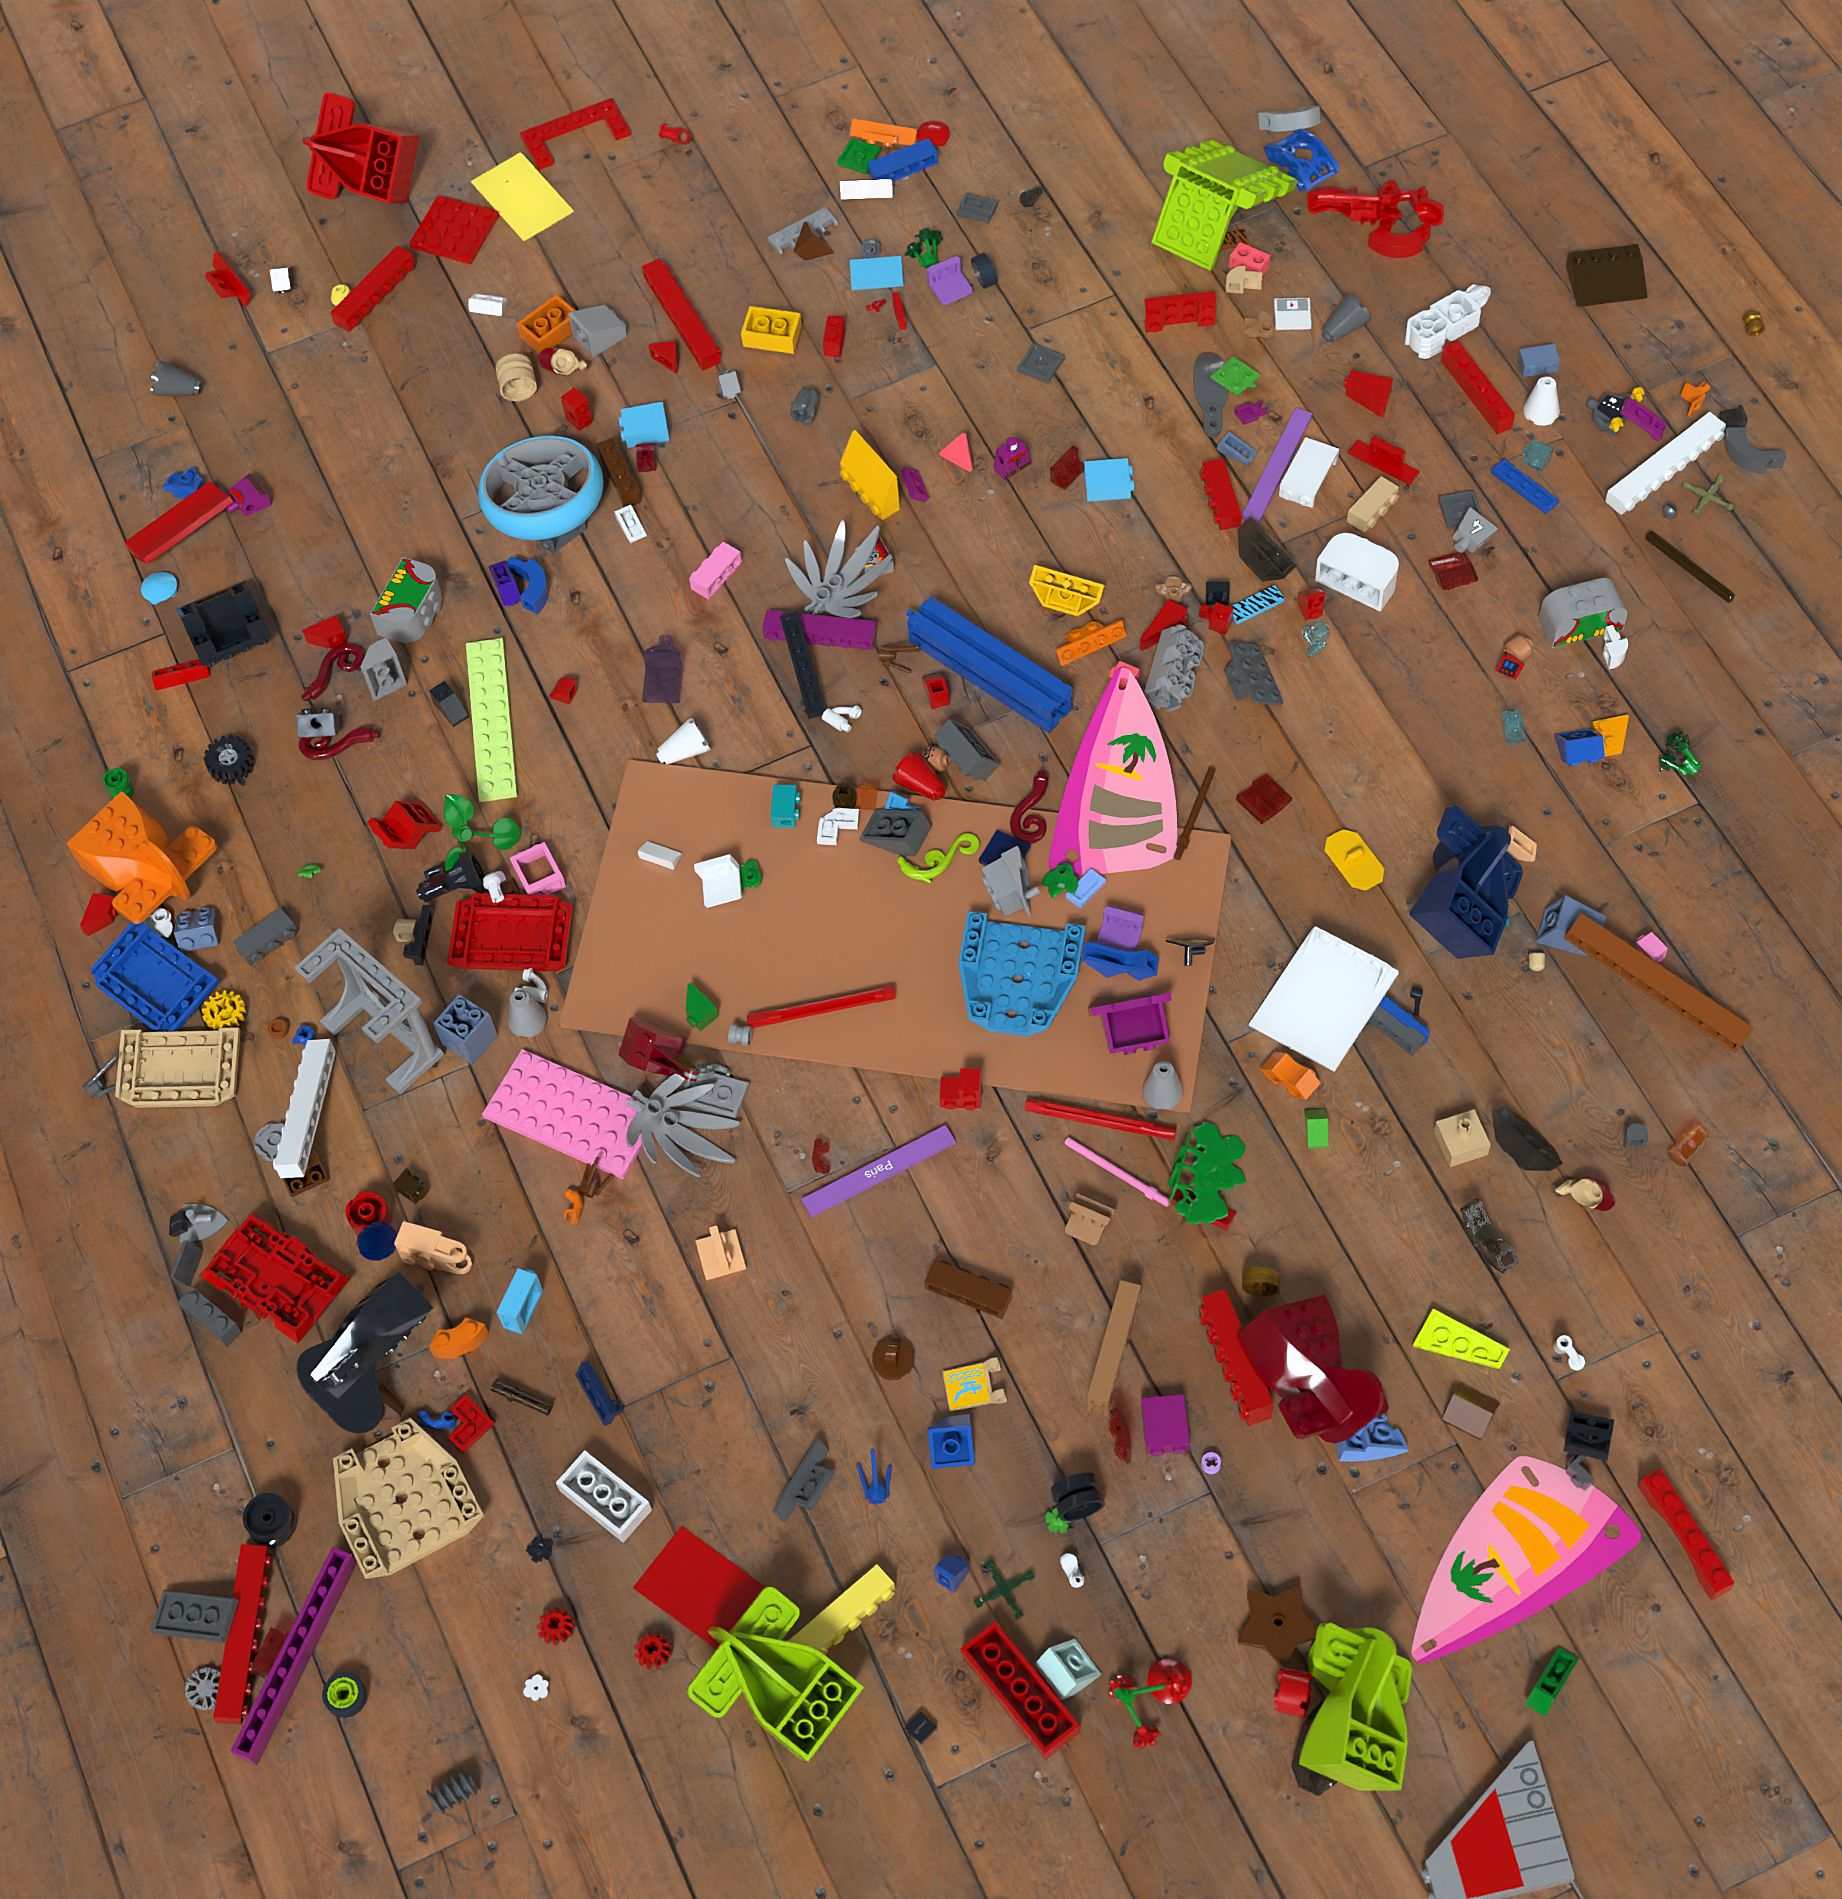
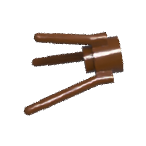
(888, 654)
(589, 1185)

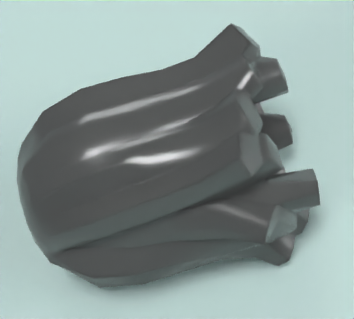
(804, 406)

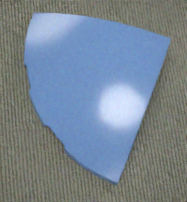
(1372, 1442)

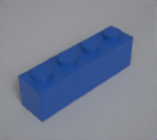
(904, 161)

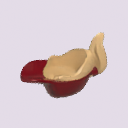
(560, 361)
(1589, 1192)

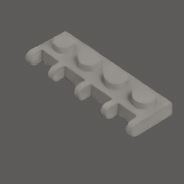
(790, 234)

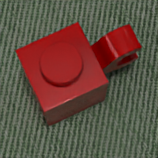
(1219, 618)

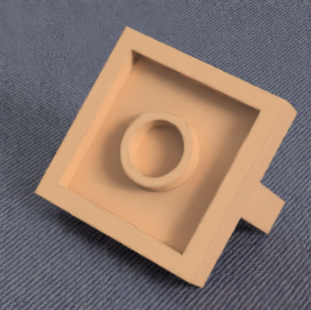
(720, 1253)

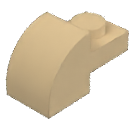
(1239, 279)

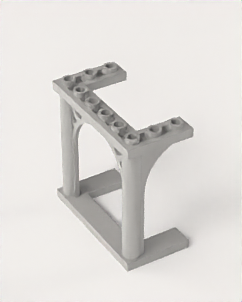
(386, 1018)

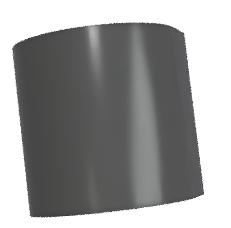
(1635, 1136)

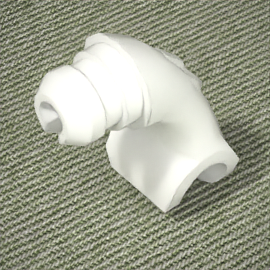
(1070, 1566)

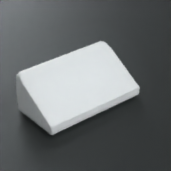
(487, 304)
(659, 855)

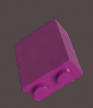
(1165, 1425)

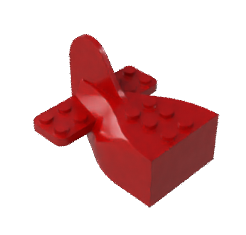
(361, 157)

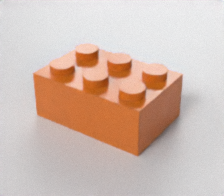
(546, 325)

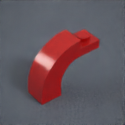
(1396, 245)

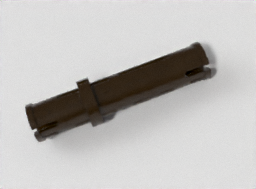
(541, 1406)

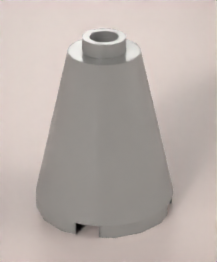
(525, 1015)
(1162, 1087)

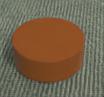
(278, 1028)

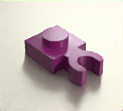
(1249, 413)

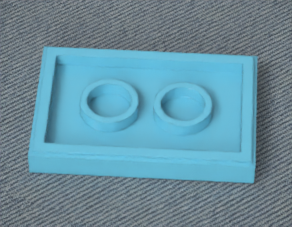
(876, 273)

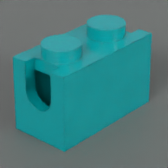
(784, 806)

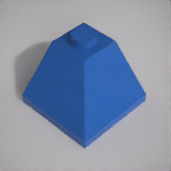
(951, 1442)

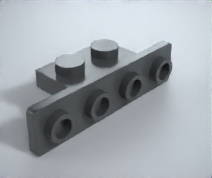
(806, 1483)

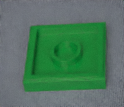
(857, 155)

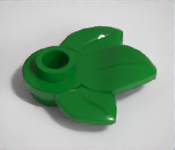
(750, 875)
(1058, 882)

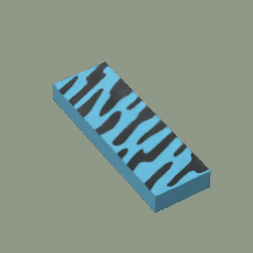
(1257, 604)

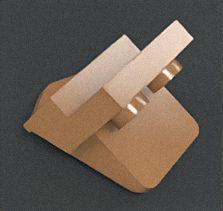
(1089, 1217)

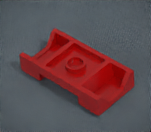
(1180, 309)

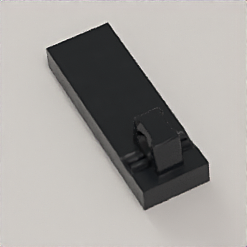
(418, 949)

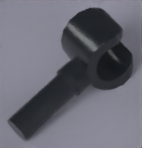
(1417, 994)

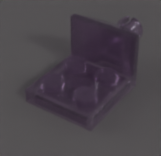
(662, 673)

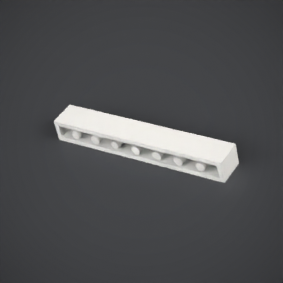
(1665, 463)
(304, 1108)

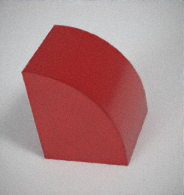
(564, 690)

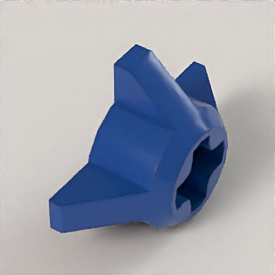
(303, 1034)

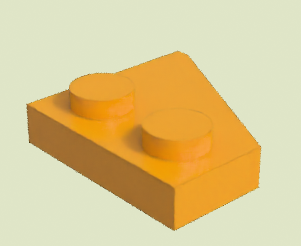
(1613, 733)

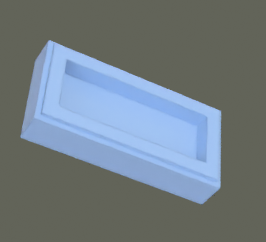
(1087, 887)

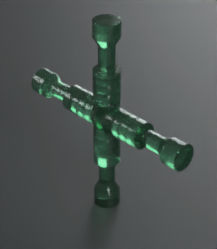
(1004, 1589)

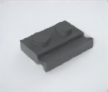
(977, 208)

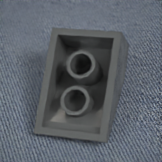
(896, 831)

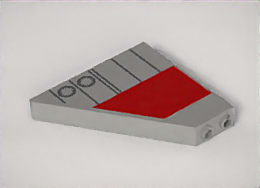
(1504, 1841)

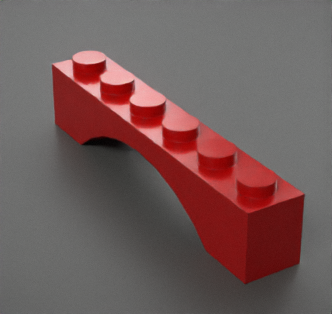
(1705, 1562)

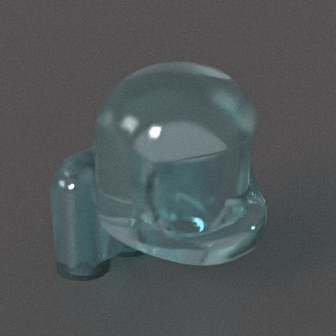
(1315, 636)

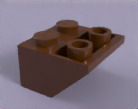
(313, 1176)

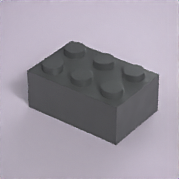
(966, 750)

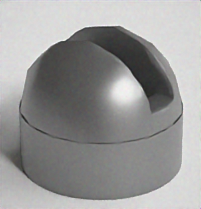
(1670, 511)

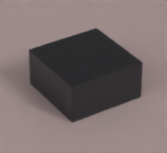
(1217, 592)

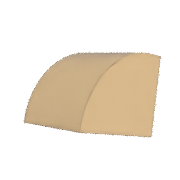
(405, 930)

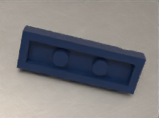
(603, 1405)

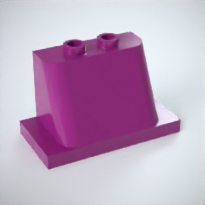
(1134, 1023)

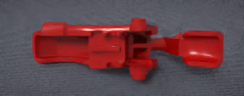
(1376, 207)

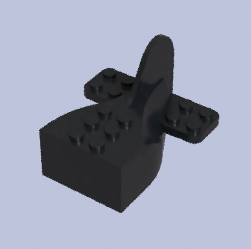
(342, 1369)

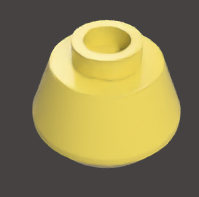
(339, 293)

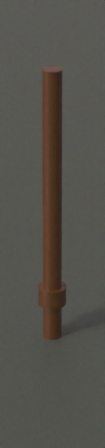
(1183, 841)

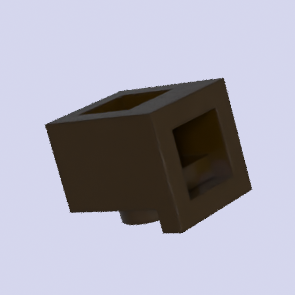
(410, 1186)

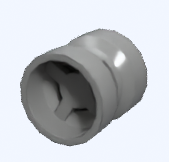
(740, 1034)

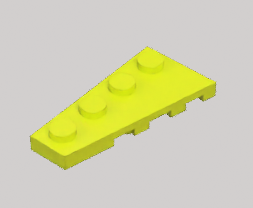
(1456, 1340)

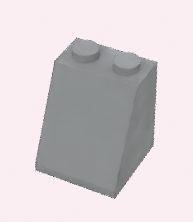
(597, 328)

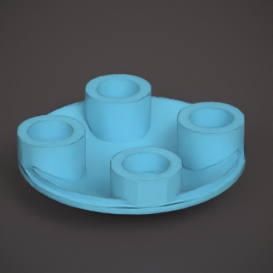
(159, 587)

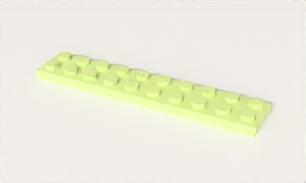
(491, 720)

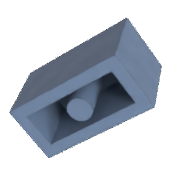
(1538, 360)

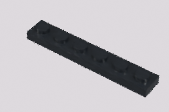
(803, 664)

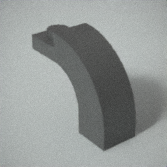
(1747, 456)

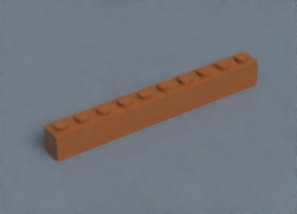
(1658, 983)

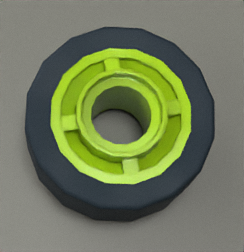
(336, 1686)

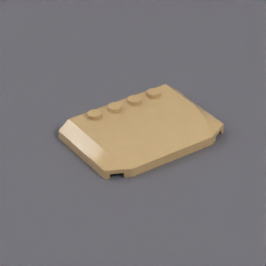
(177, 1068)

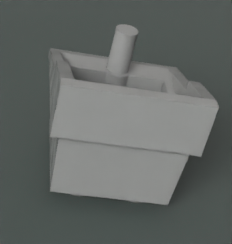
(1008, 883)

